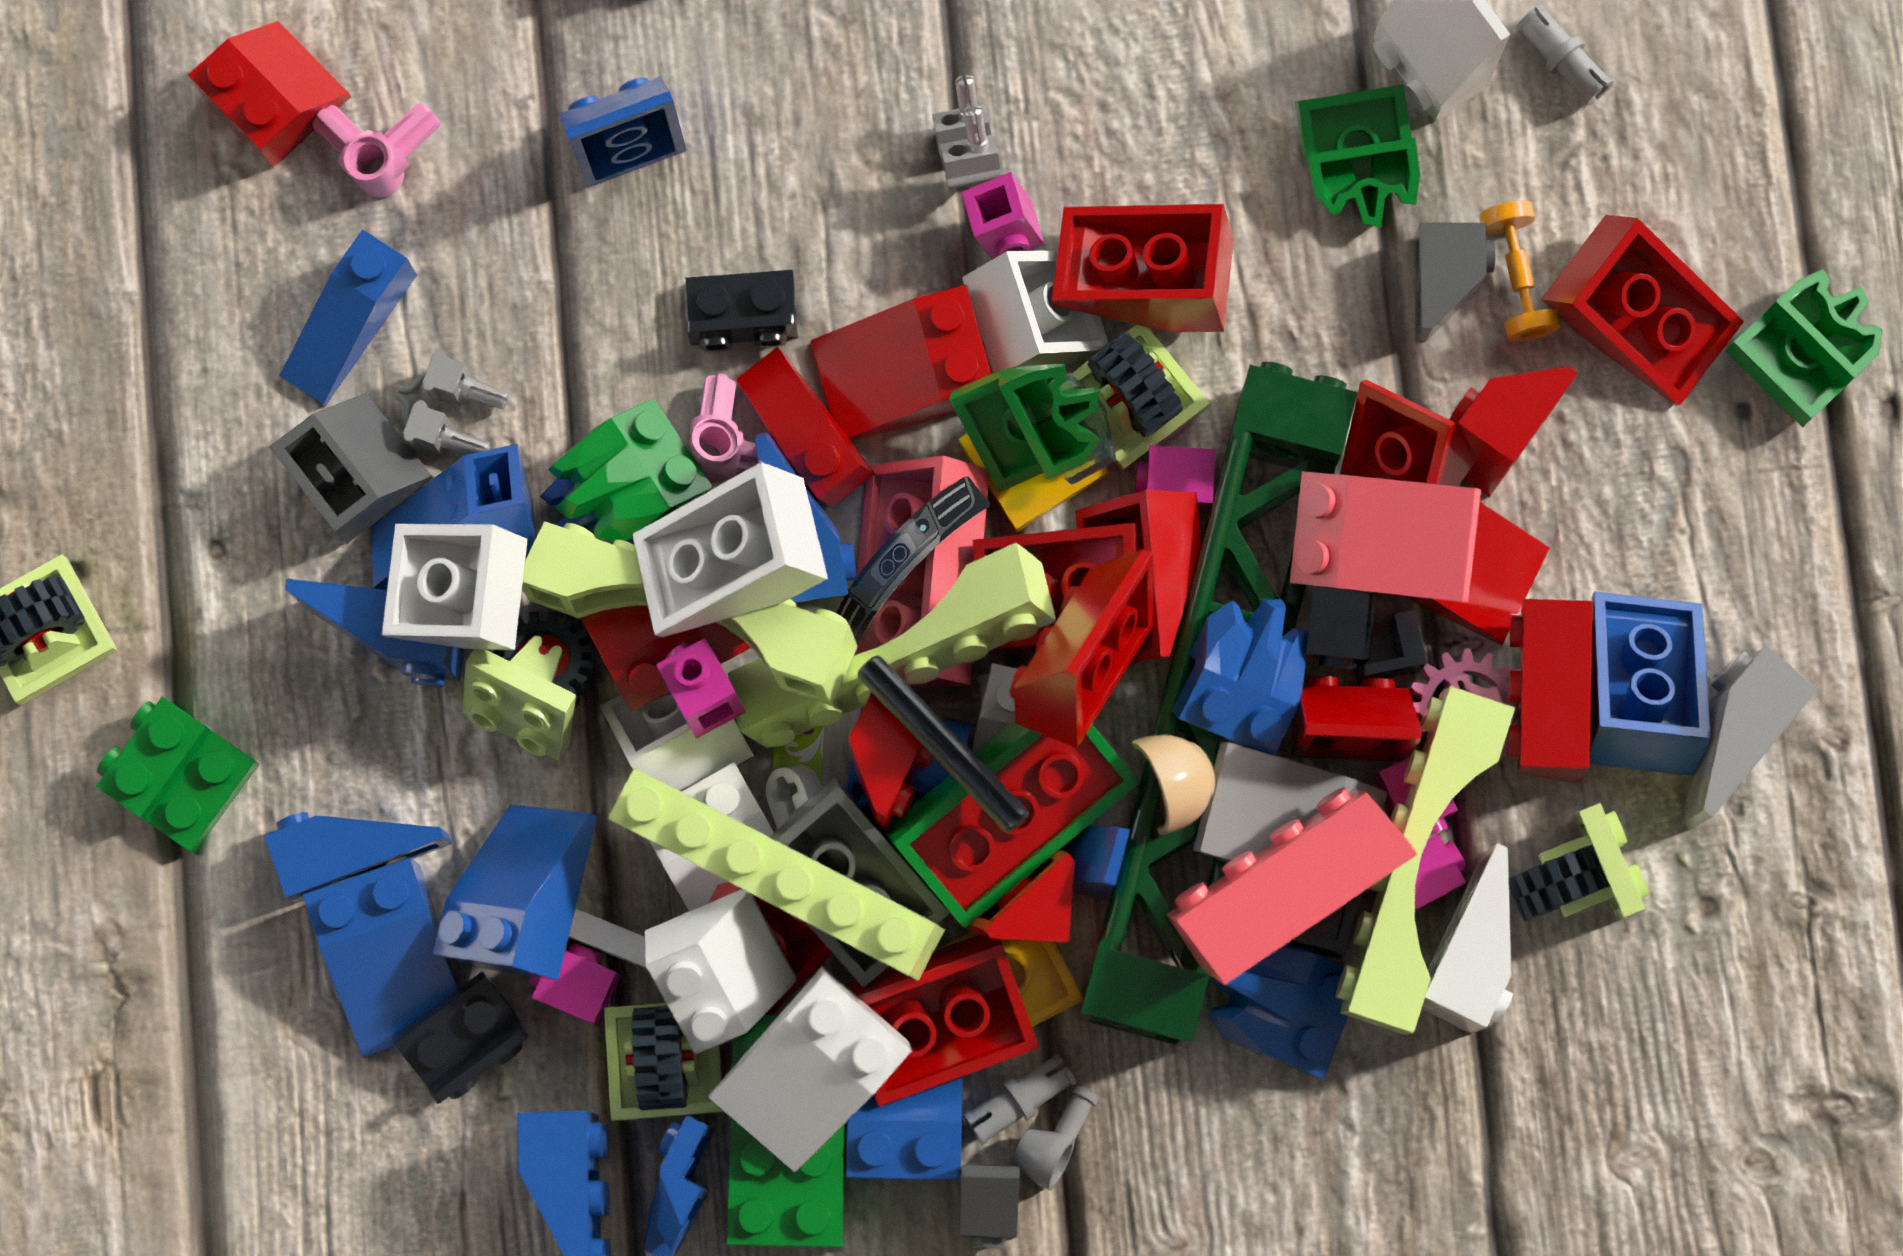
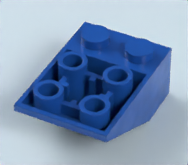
(474, 490)
(562, 1174)

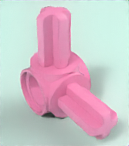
(359, 148)
(716, 429)

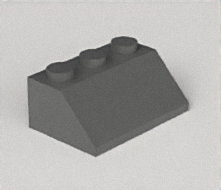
(846, 840)

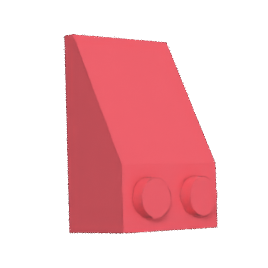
(1385, 536)

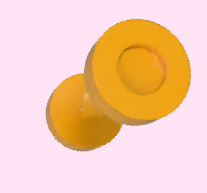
(1507, 219)

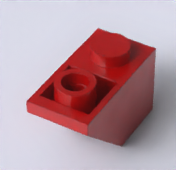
(886, 762)

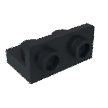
(741, 309)
(462, 1038)

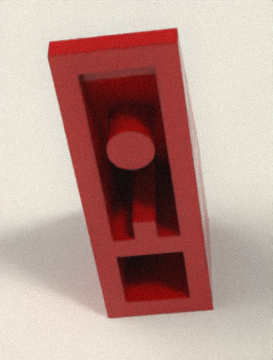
(804, 428)

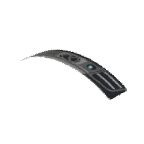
(906, 549)

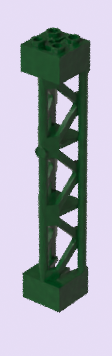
(1281, 423)

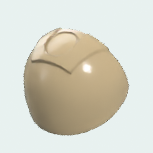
(1183, 776)

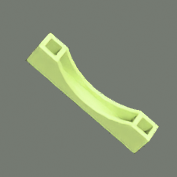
(586, 575)
(989, 605)
(776, 874)
(1390, 972)

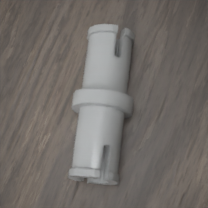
(1564, 54)
(1019, 1099)

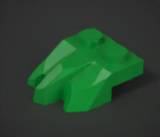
(1359, 150)
(1808, 346)
(1027, 422)
(630, 473)

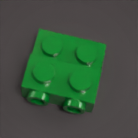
(175, 773)

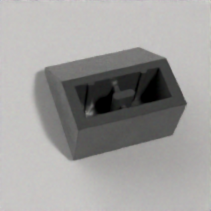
(351, 464)

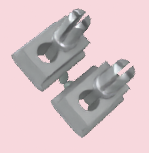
(966, 140)
(449, 382)

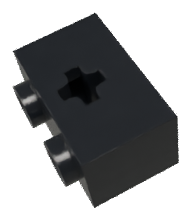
(1341, 626)

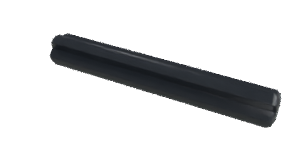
(943, 744)

